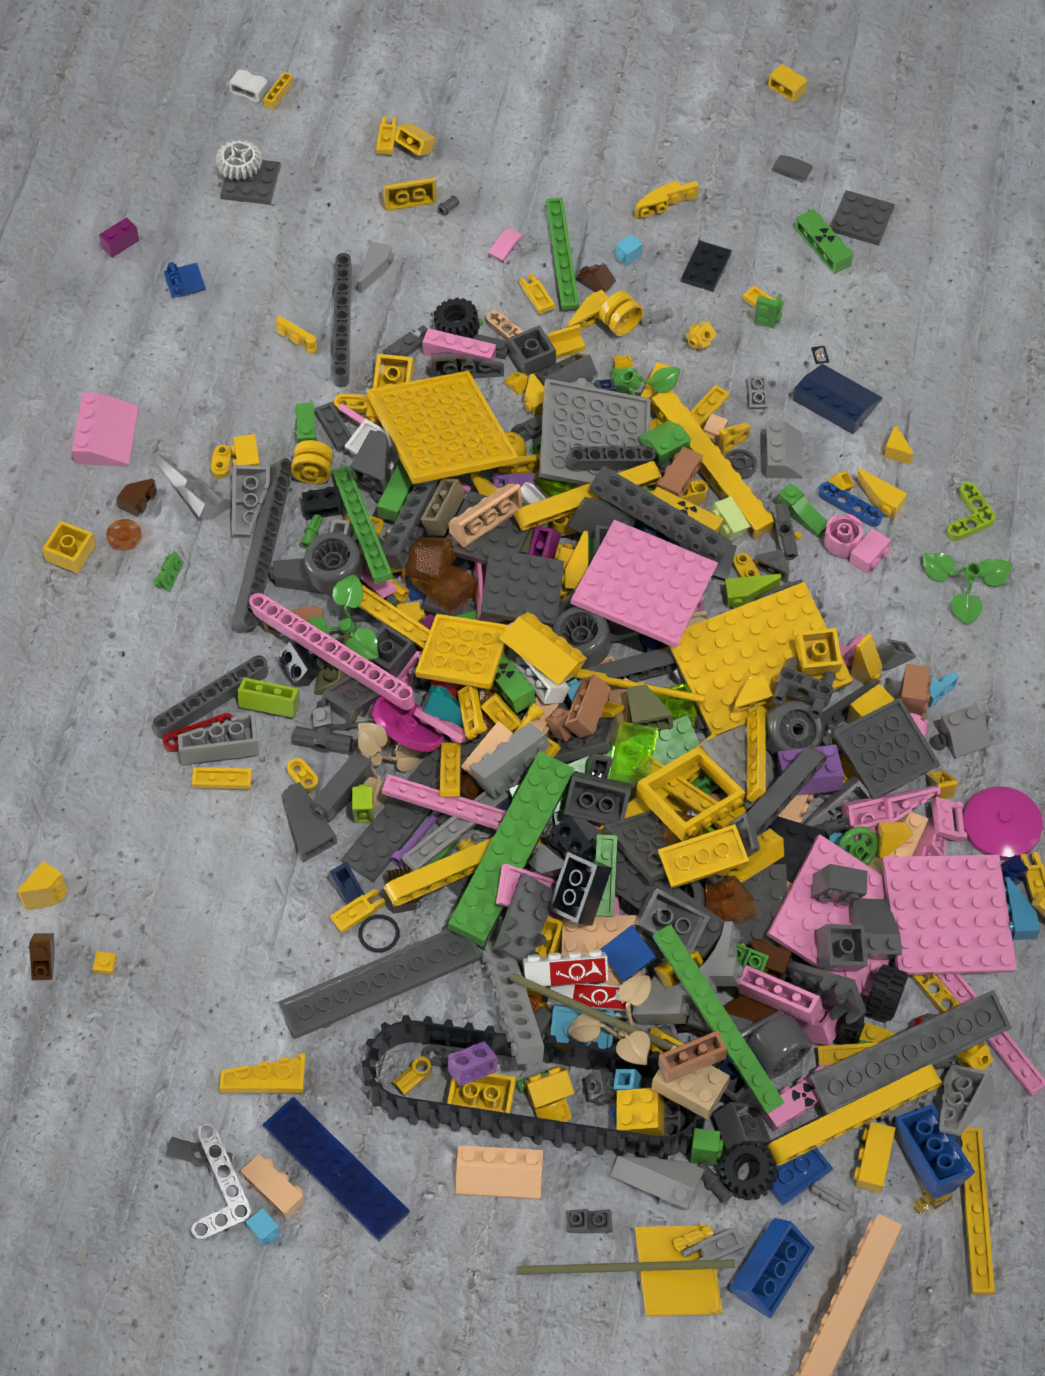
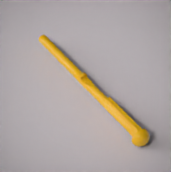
(655, 689)

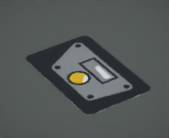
(820, 354)

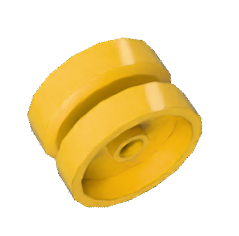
(621, 313)
(312, 462)

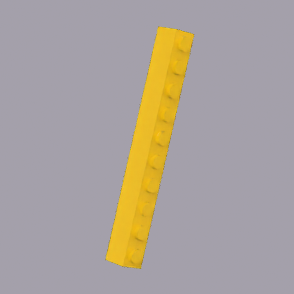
(714, 466)

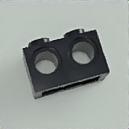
(322, 505)
(298, 664)
(575, 838)

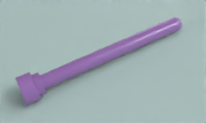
(397, 856)

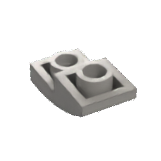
(757, 392)

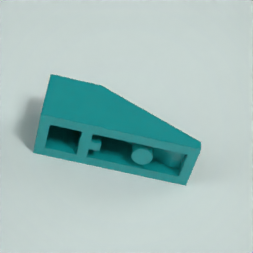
(442, 704)

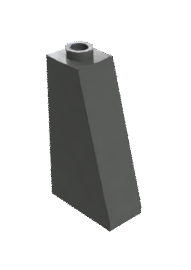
(292, 575)
(339, 789)
(310, 831)

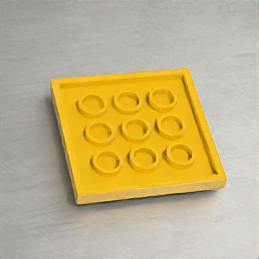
(462, 651)

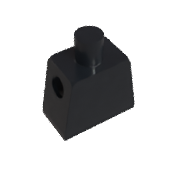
(847, 1037)

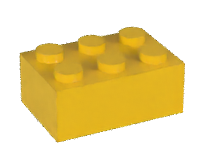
(490, 1093)

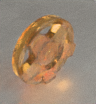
(124, 535)

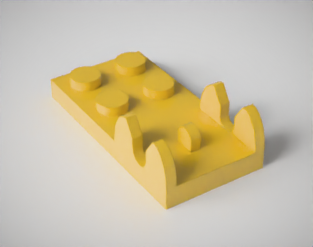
(704, 856)

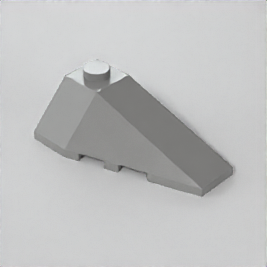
(248, 493)
(831, 809)
(667, 1179)

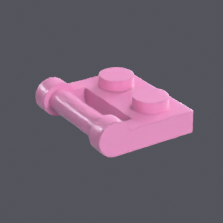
(944, 821)

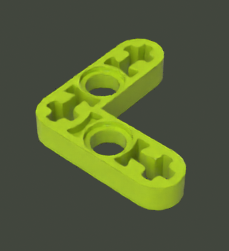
(977, 514)

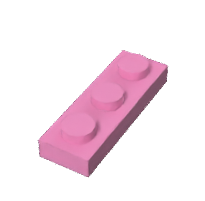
(442, 726)

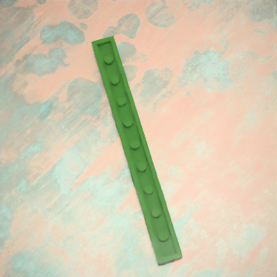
(362, 525)
(718, 1019)

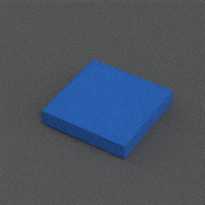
(628, 953)

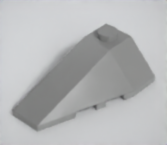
(964, 1097)

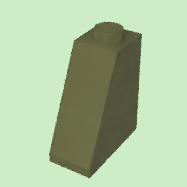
(648, 709)

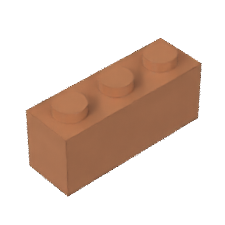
(681, 472)
(587, 706)
(692, 1056)

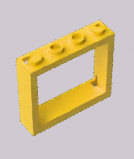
(696, 757)

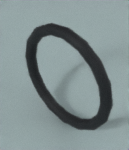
(379, 916)

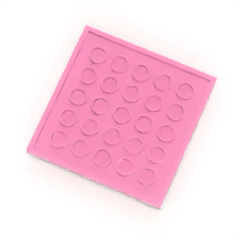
(644, 583)
(950, 914)
(802, 915)

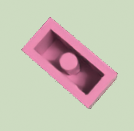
(870, 551)

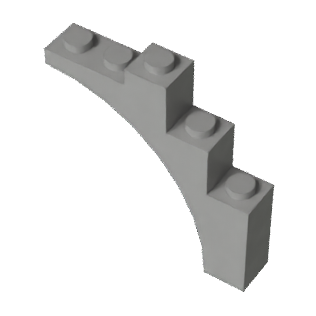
(674, 1004)

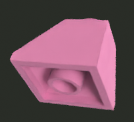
(824, 1028)

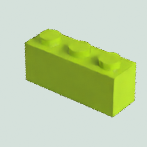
(268, 697)

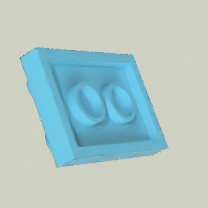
(563, 1018)

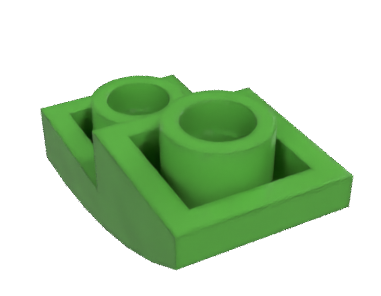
(751, 957)

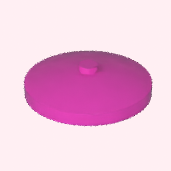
(405, 726)
(1002, 822)

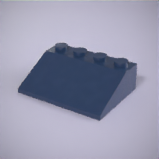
(836, 398)

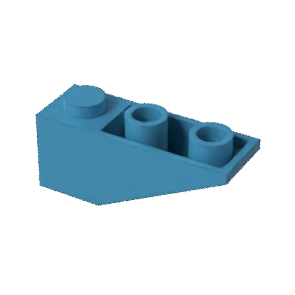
(1022, 916)

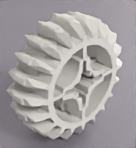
(238, 160)

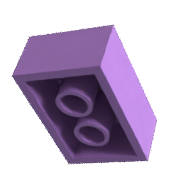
(827, 779)

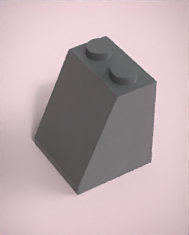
(373, 461)

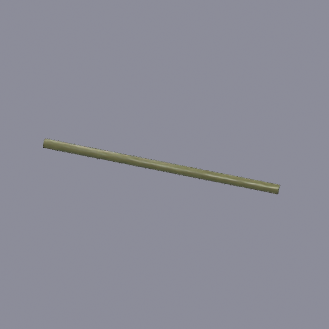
(588, 1010)
(623, 1267)

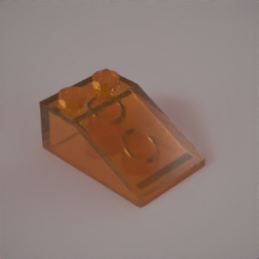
(449, 589)

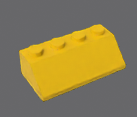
(543, 648)

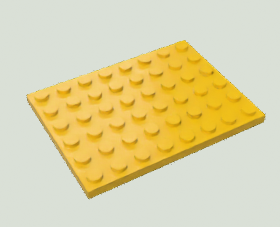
(441, 427)
(742, 643)

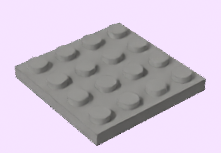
(730, 754)

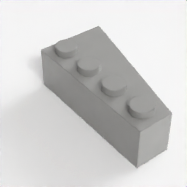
(220, 741)
(509, 760)

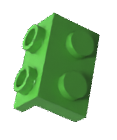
(768, 311)

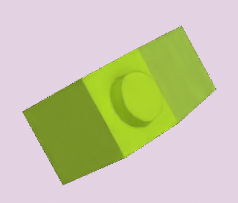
(745, 589)

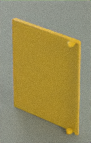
(675, 1291)

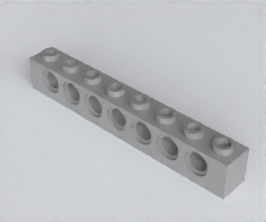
(513, 1006)

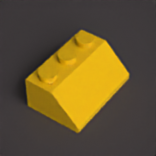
(409, 193)

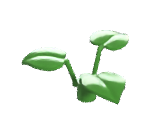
(629, 380)
(963, 606)
(363, 641)

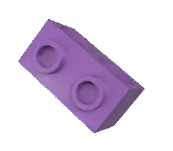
(472, 1063)

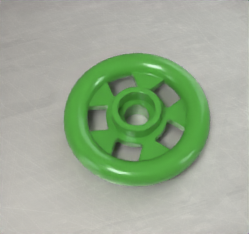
(858, 847)

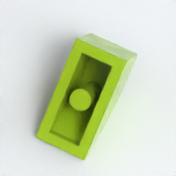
(363, 804)

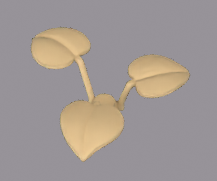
(370, 741)
(632, 1046)

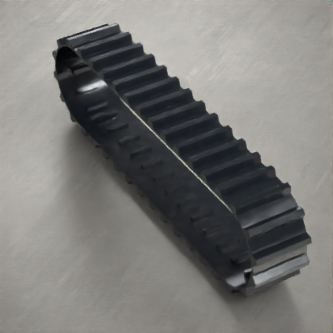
(517, 1125)

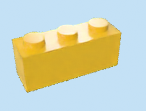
(874, 1157)

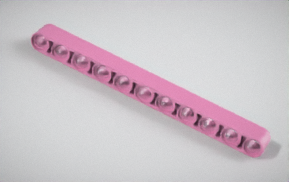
(337, 656)

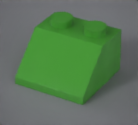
(666, 440)

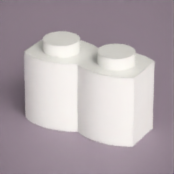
(248, 85)

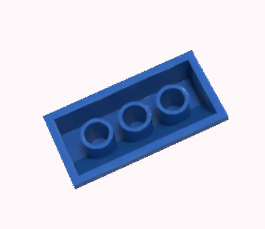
(932, 1152)
(772, 1267)

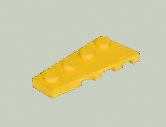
(271, 1077)

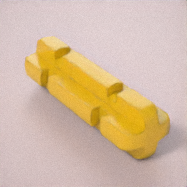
(692, 1238)

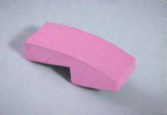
(505, 244)

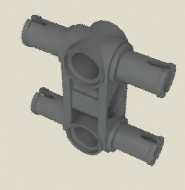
(804, 687)

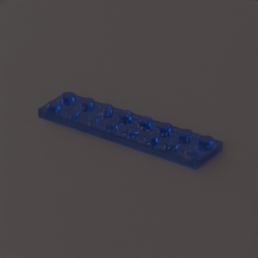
(336, 1169)

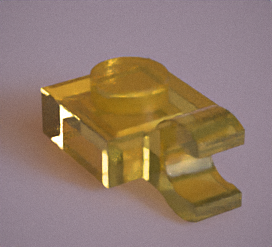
(927, 1200)

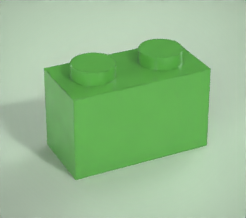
(706, 1147)

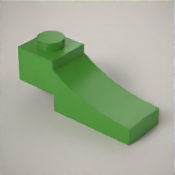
(306, 422)
(802, 510)

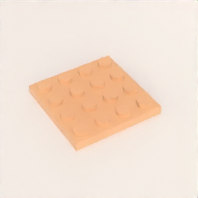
(594, 937)

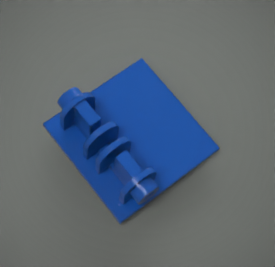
(184, 279)

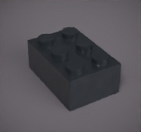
(580, 888)

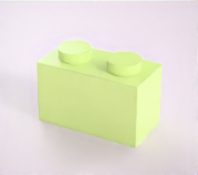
(734, 522)

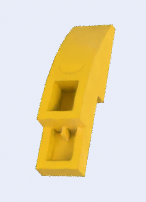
(662, 197)

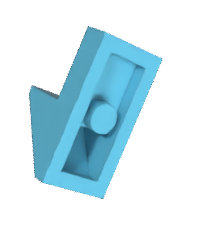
(940, 688)

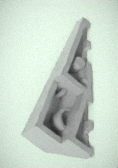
(195, 491)

